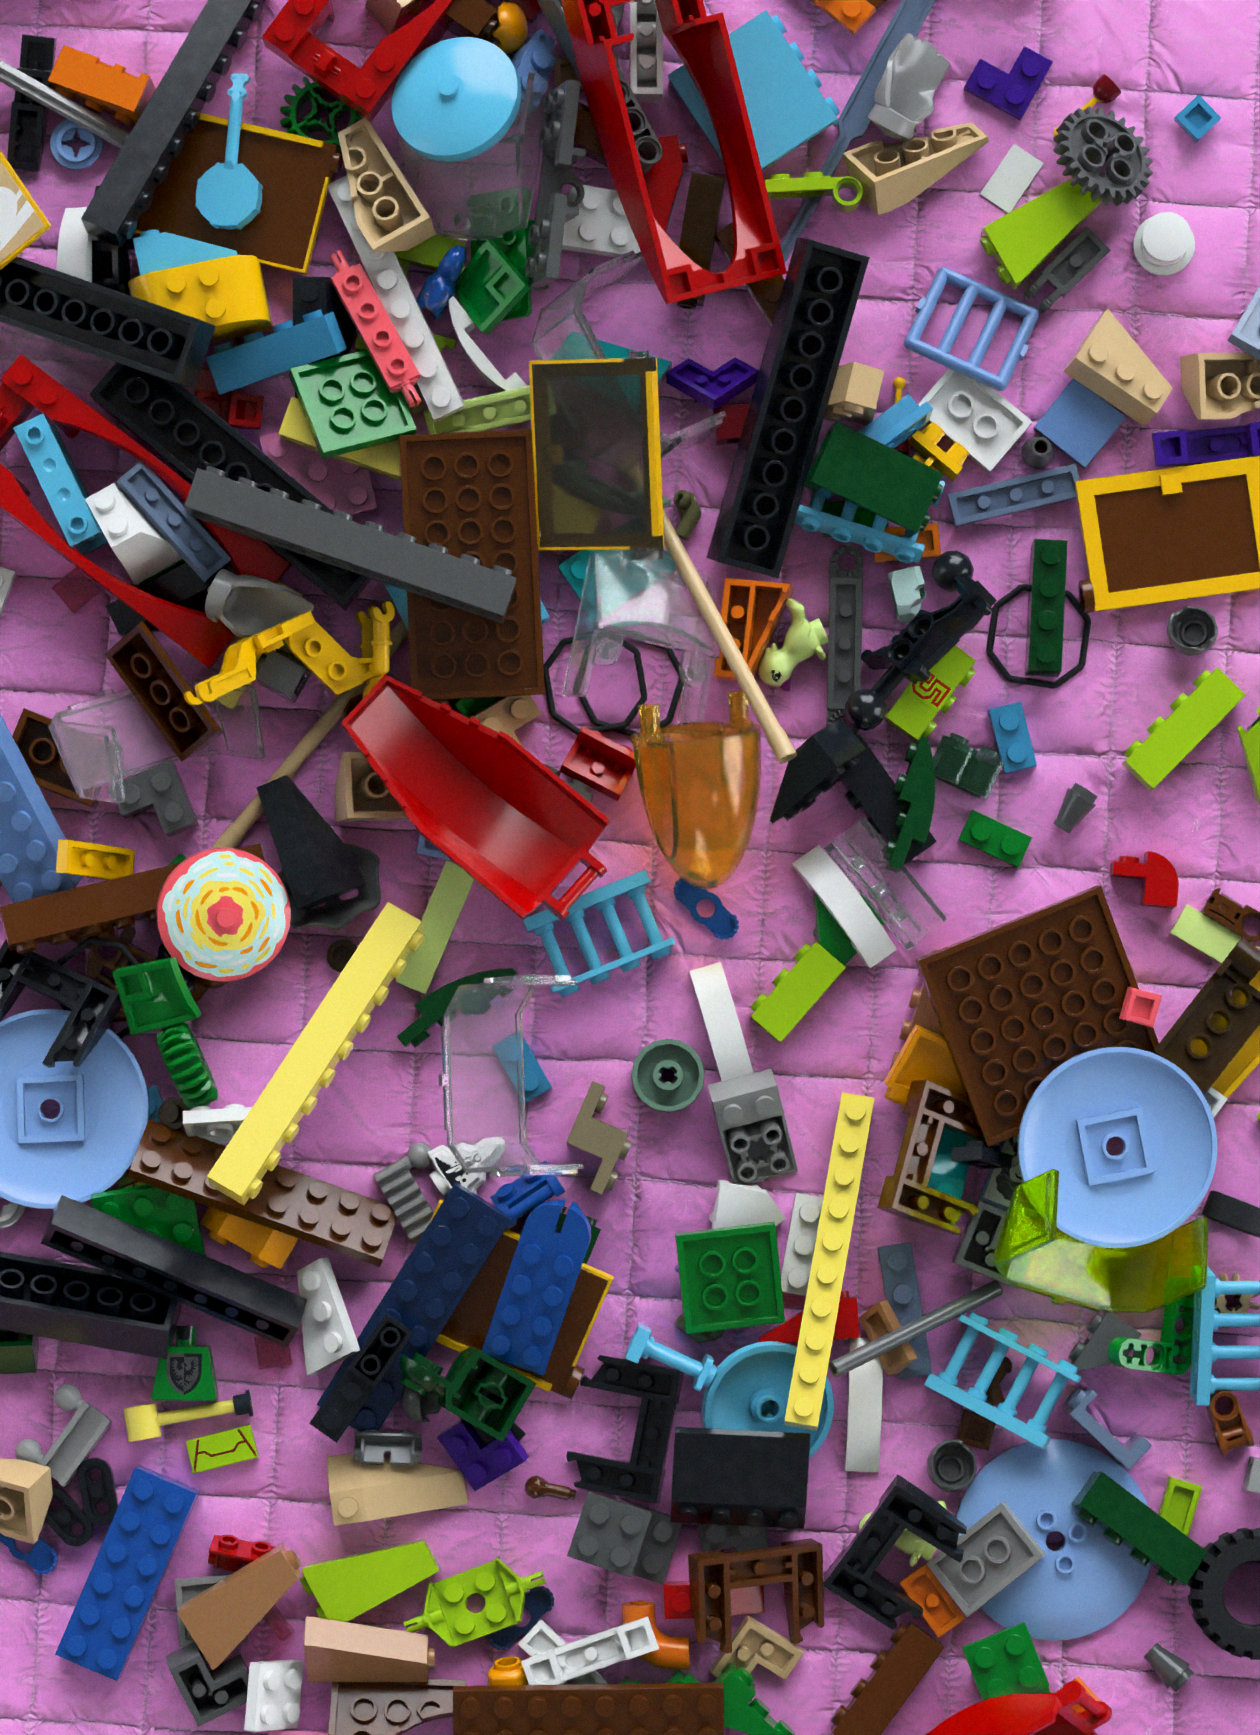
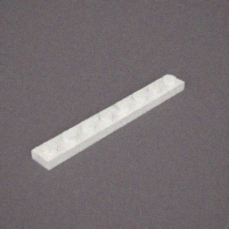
(404, 311)

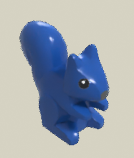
(441, 284)

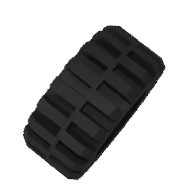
(1207, 1593)

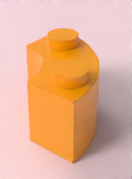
(263, 1243)

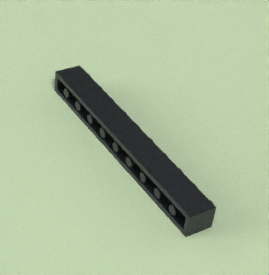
(168, 118)

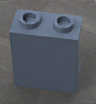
(1125, 1454)

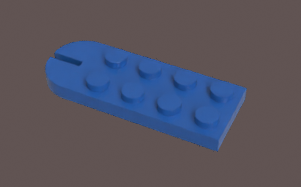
(538, 1287)

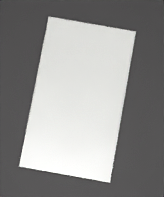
(1011, 178)

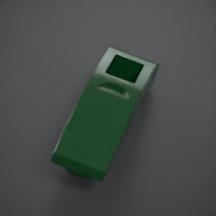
(917, 793)
(435, 1004)

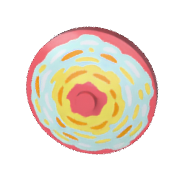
(223, 914)

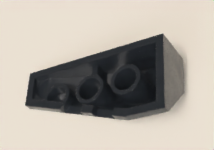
(309, 850)

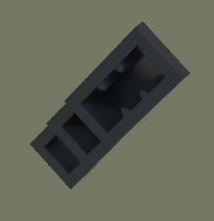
(27, 116)

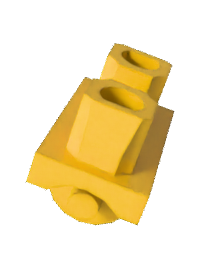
(947, 462)

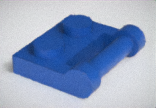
(526, 1194)

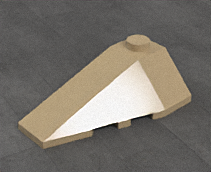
(1220, 384)
(389, 1490)

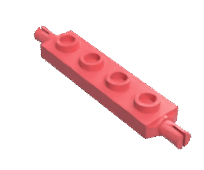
(375, 328)

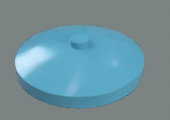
(456, 99)
(754, 1390)

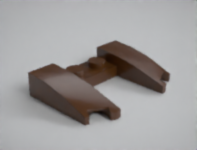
(907, 1191)
(715, 1573)

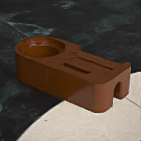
(1229, 913)

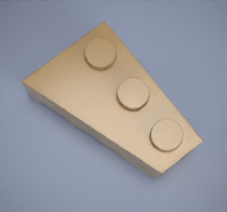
(854, 394)

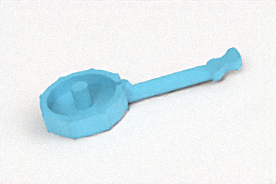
(228, 191)

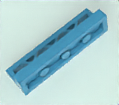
(895, 424)

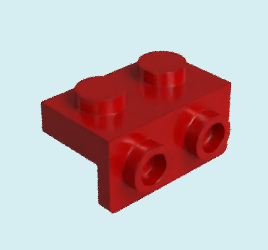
(599, 763)

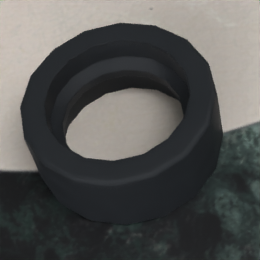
(1233, 1213)

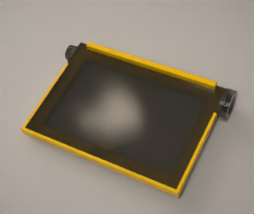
(597, 455)

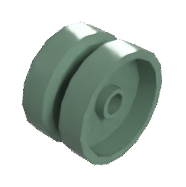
(672, 1056)

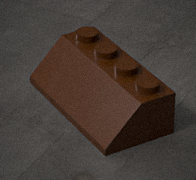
(161, 691)

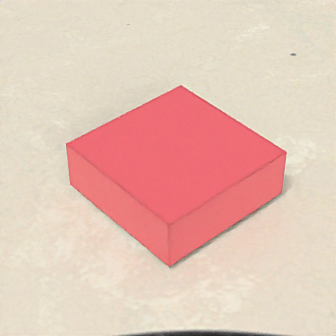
(1140, 1007)

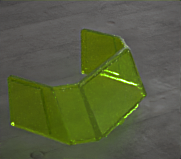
(1091, 1276)

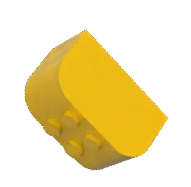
(217, 291)

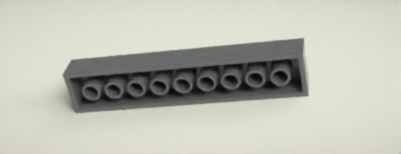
(350, 545)

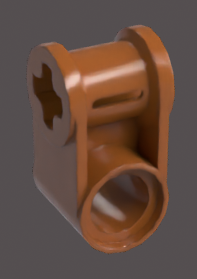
(1230, 1427)

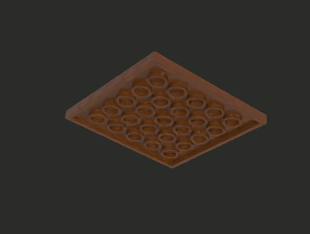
(1029, 1001)

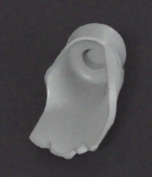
(907, 87)
(252, 603)

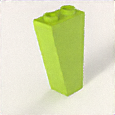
(1035, 231)
(366, 1579)

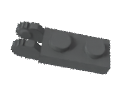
(1069, 267)

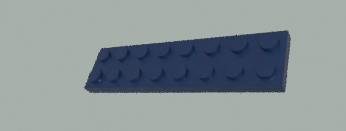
(429, 1290)

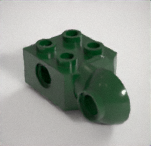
(473, 1388)

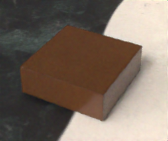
(975, 1430)

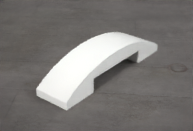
(75, 245)
(462, 326)
(845, 906)
(721, 1021)
(864, 1414)
(591, 1653)

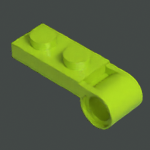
(815, 185)

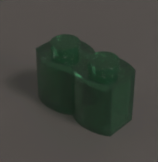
(966, 767)

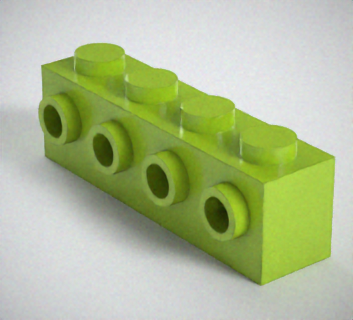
(1183, 729)

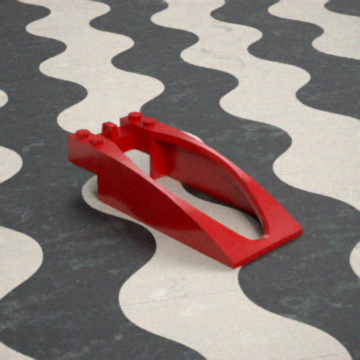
(709, 59)
(364, 88)
(30, 388)

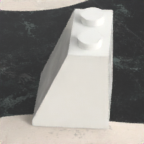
(131, 534)

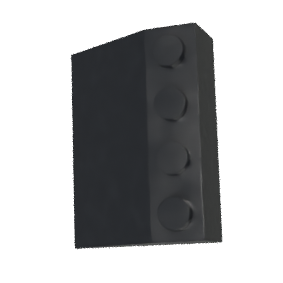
(740, 1477)

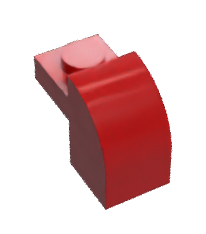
(1158, 878)

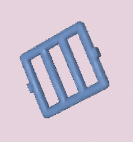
(971, 290)

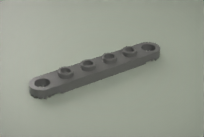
(844, 633)

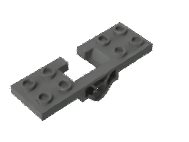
(552, 206)

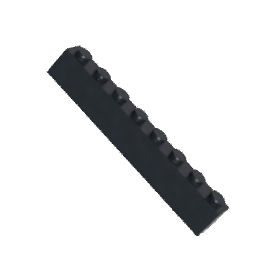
(174, 1271)

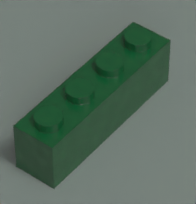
(1046, 608)
(1139, 1529)

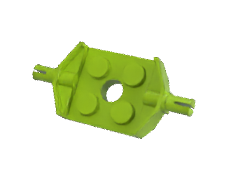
(447, 1603)

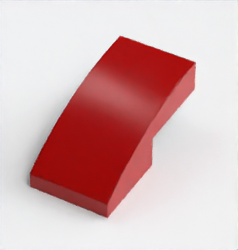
(236, 409)

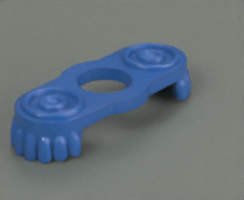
(721, 923)
(41, 1557)

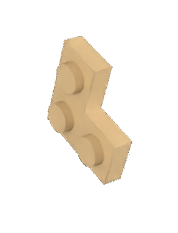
(508, 714)
(761, 1645)

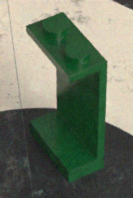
(875, 478)

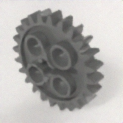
(1102, 156)

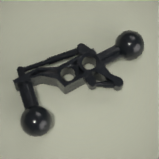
(923, 640)

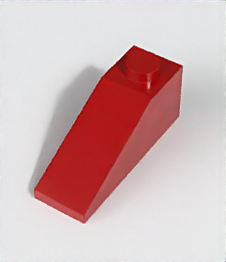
(665, 177)
(846, 1323)
(679, 1605)

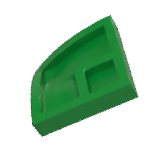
(490, 287)
(154, 995)

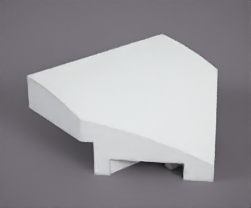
(743, 1206)

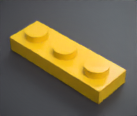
(94, 860)

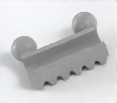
(404, 1192)
(74, 1442)

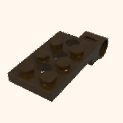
(1194, 1023)

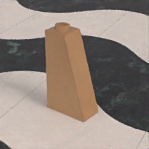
(235, 1605)
(364, 1653)

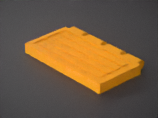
(922, 1058)

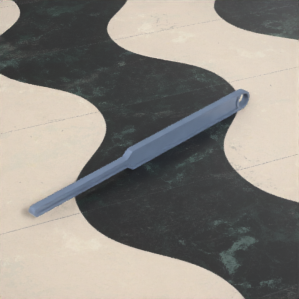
(853, 119)

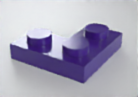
(1009, 91)
(713, 387)
(481, 1461)

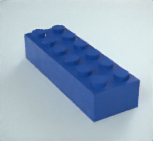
(127, 1572)

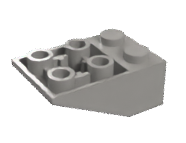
(753, 1127)

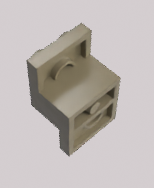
(599, 1138)

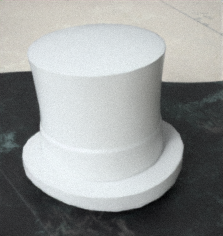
(1164, 244)

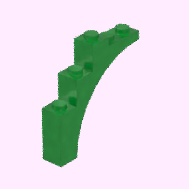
(739, 1708)

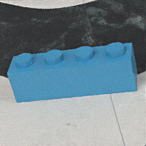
(275, 353)

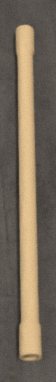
(774, 732)
(237, 830)

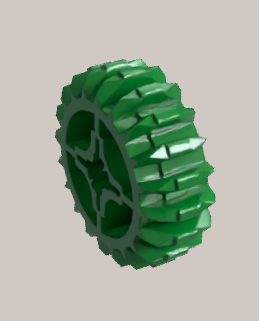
(311, 123)
(187, 1065)

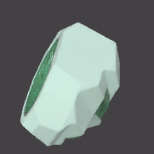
(907, 592)

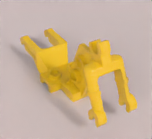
(314, 649)

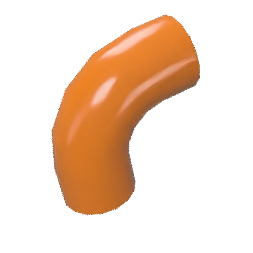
(672, 1651)

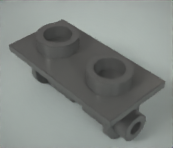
(373, 1444)

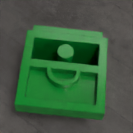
(1006, 1664)

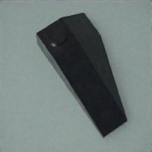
(316, 294)
(177, 586)

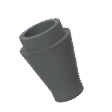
(1032, 457)
(1075, 807)
(1169, 1667)

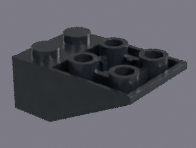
(816, 768)

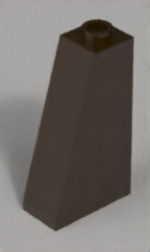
(700, 225)

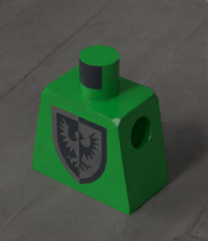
(187, 1371)

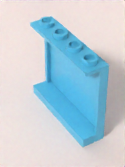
(776, 88)

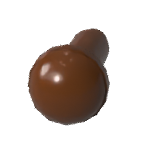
(537, 1487)

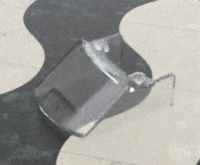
(491, 190)
(646, 605)

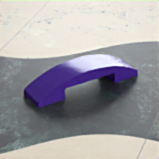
(1206, 446)

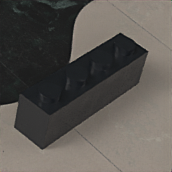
(872, 792)

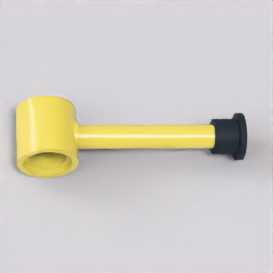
(145, 1421)

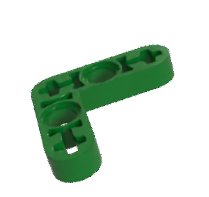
(1163, 1350)

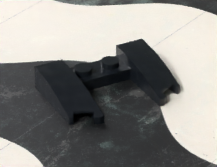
(91, 1002)
(645, 1472)
(899, 1508)

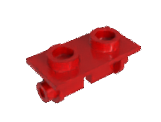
(228, 1551)

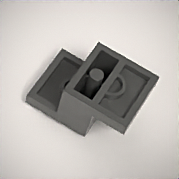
(624, 1538)

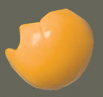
(512, 27)

